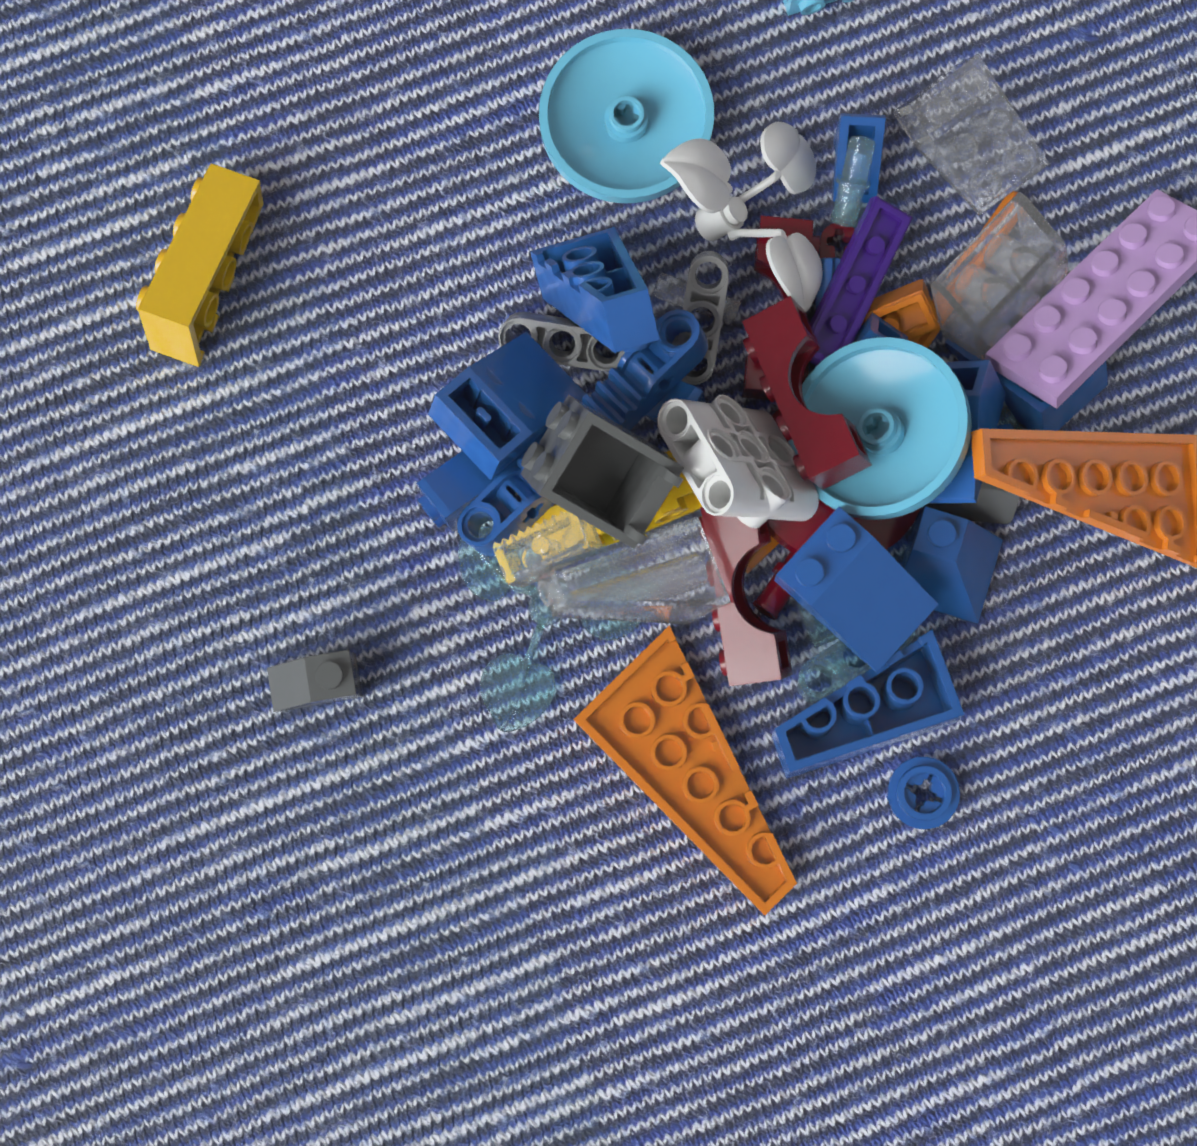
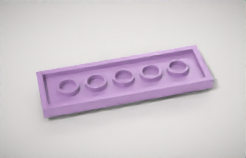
(1101, 301)

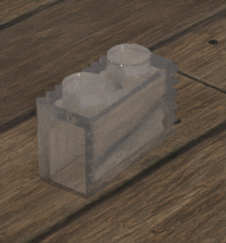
(537, 547)

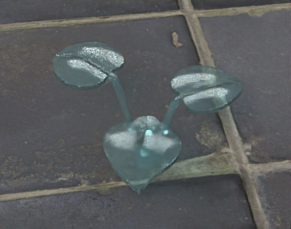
(510, 687)

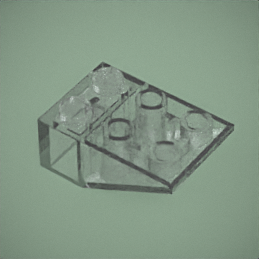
(972, 134)

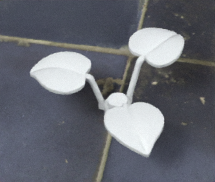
(704, 177)

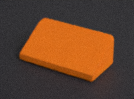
(907, 309)

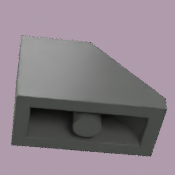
(315, 681)

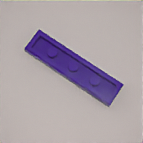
(858, 276)

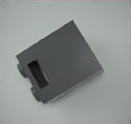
(600, 471)

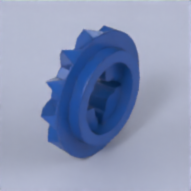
(942, 784)

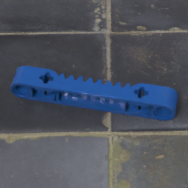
(622, 398)

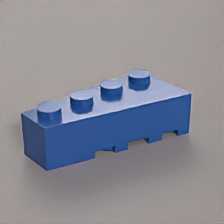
(598, 289)
(872, 711)

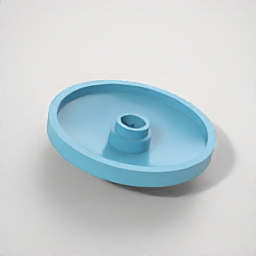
(619, 110)
(907, 416)

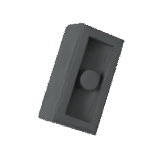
(992, 506)

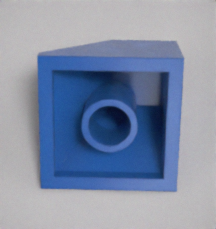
(952, 562)

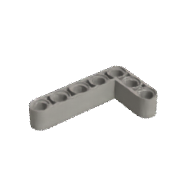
(585, 353)

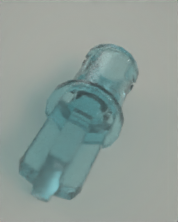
(853, 181)

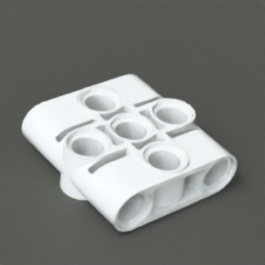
(736, 461)

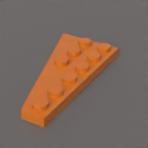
(1111, 480)
(674, 750)

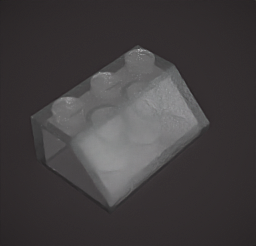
(999, 277)

